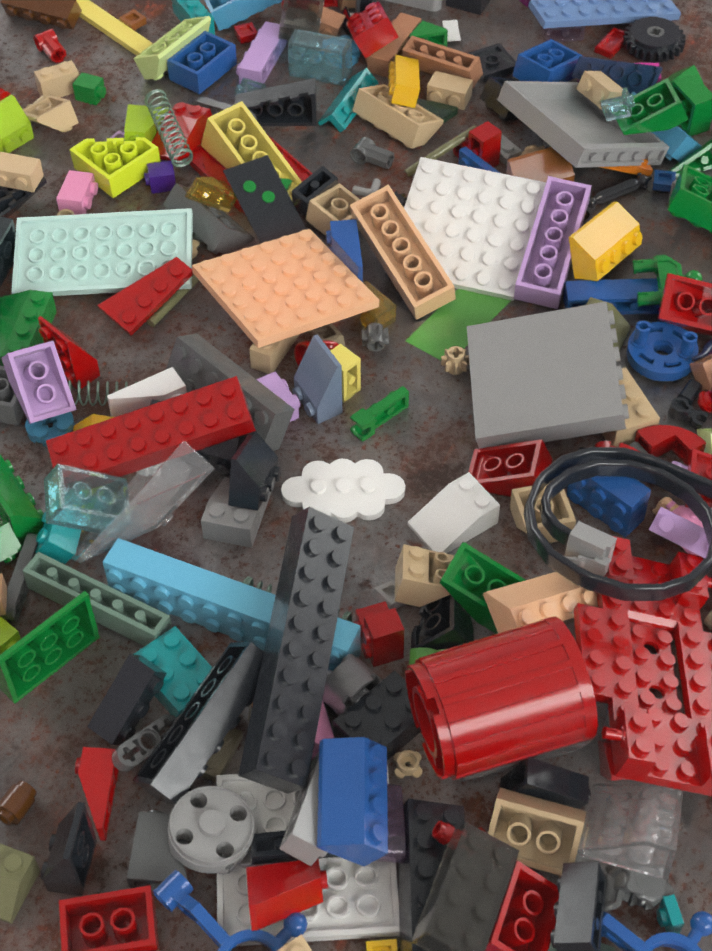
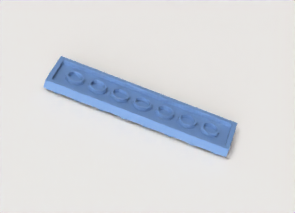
(599, 12)

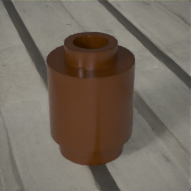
(16, 802)

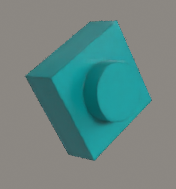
(669, 914)

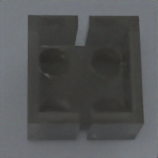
(300, 15)

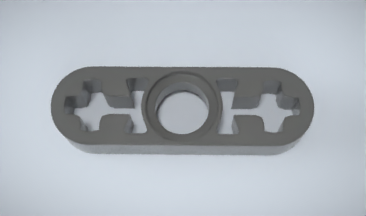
(135, 743)

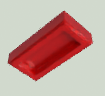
(610, 43)

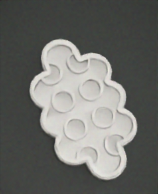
(344, 489)

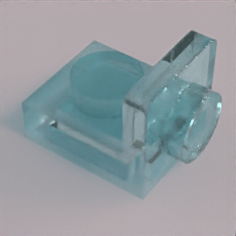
(248, 85)
(618, 107)

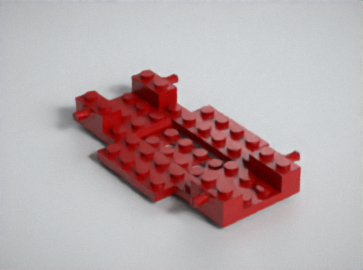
(647, 733)

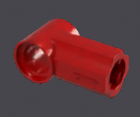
(48, 42)

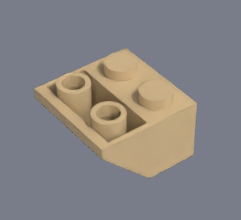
(419, 575)

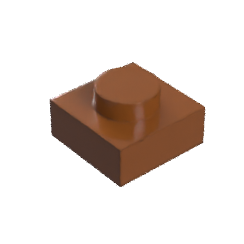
(133, 19)

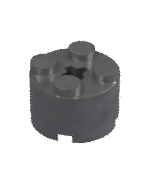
(348, 683)

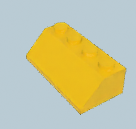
(603, 242)

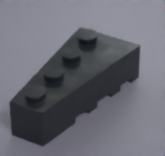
(283, 104)

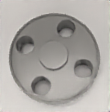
(210, 830)

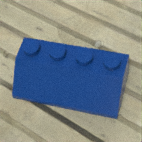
(353, 799)

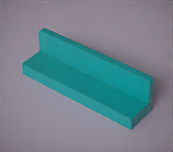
(340, 110)

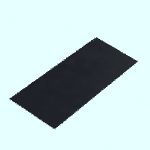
(267, 219)

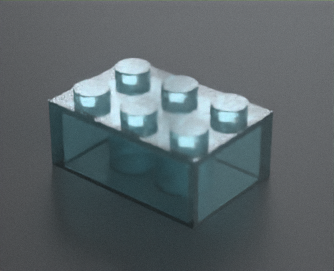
(320, 57)
(83, 498)

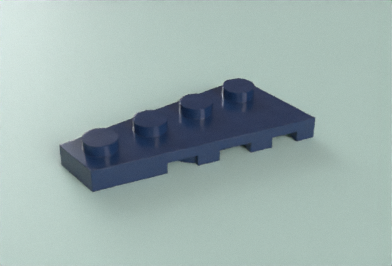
(625, 74)

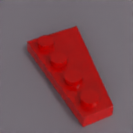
(144, 297)

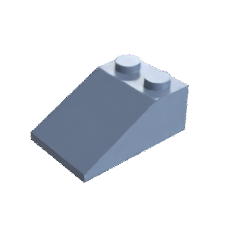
(319, 382)

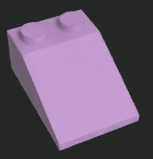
(39, 381)

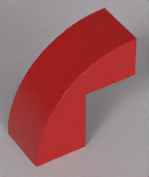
(663, 438)

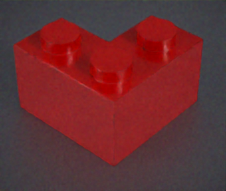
(484, 142)
(381, 633)

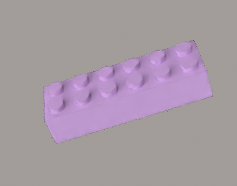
(548, 248)

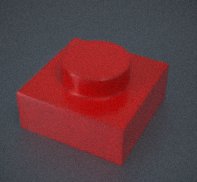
(245, 32)

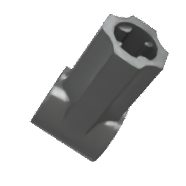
(367, 151)

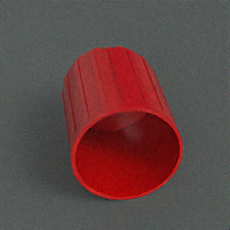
(502, 699)

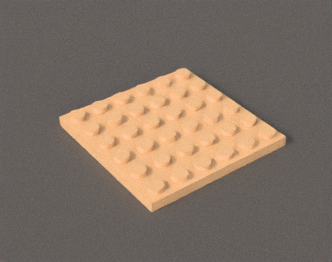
(284, 287)

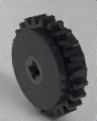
(654, 39)

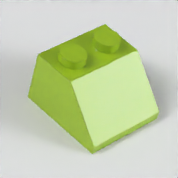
(14, 125)

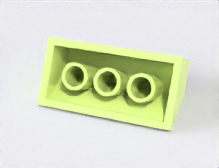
(153, 60)

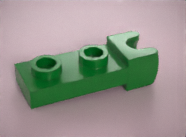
(379, 413)

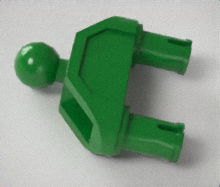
(660, 266)

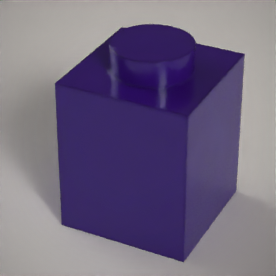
(160, 176)

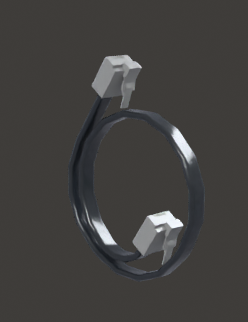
(590, 549)

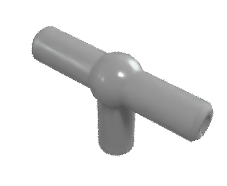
(365, 191)

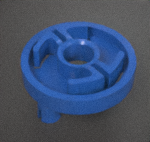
(665, 337)

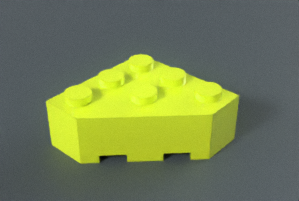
(115, 162)

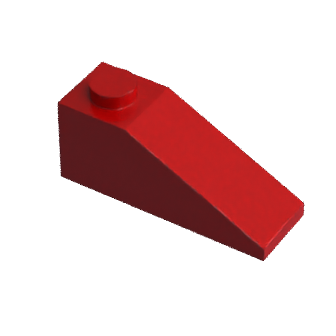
(99, 784)

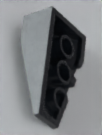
(442, 625)

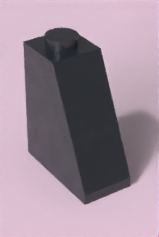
(548, 783)

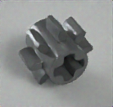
(375, 337)

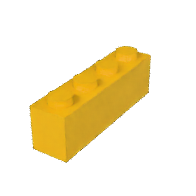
(404, 81)

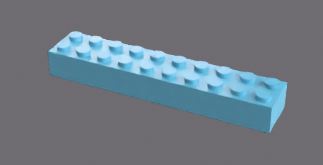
(206, 597)

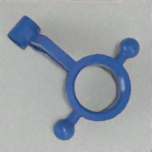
(175, 893)
(627, 941)

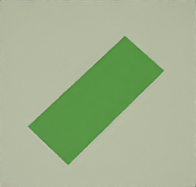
(449, 323)

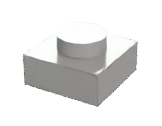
(386, 593)

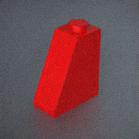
(283, 890)

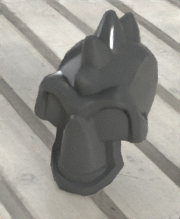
(633, 888)

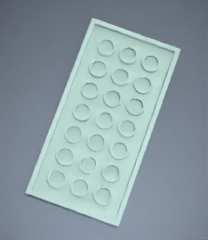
(98, 250)

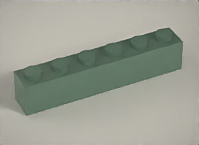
(109, 605)

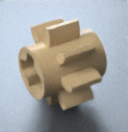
(455, 360)

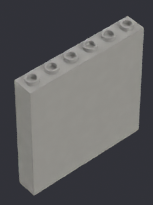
(578, 126)
(546, 376)

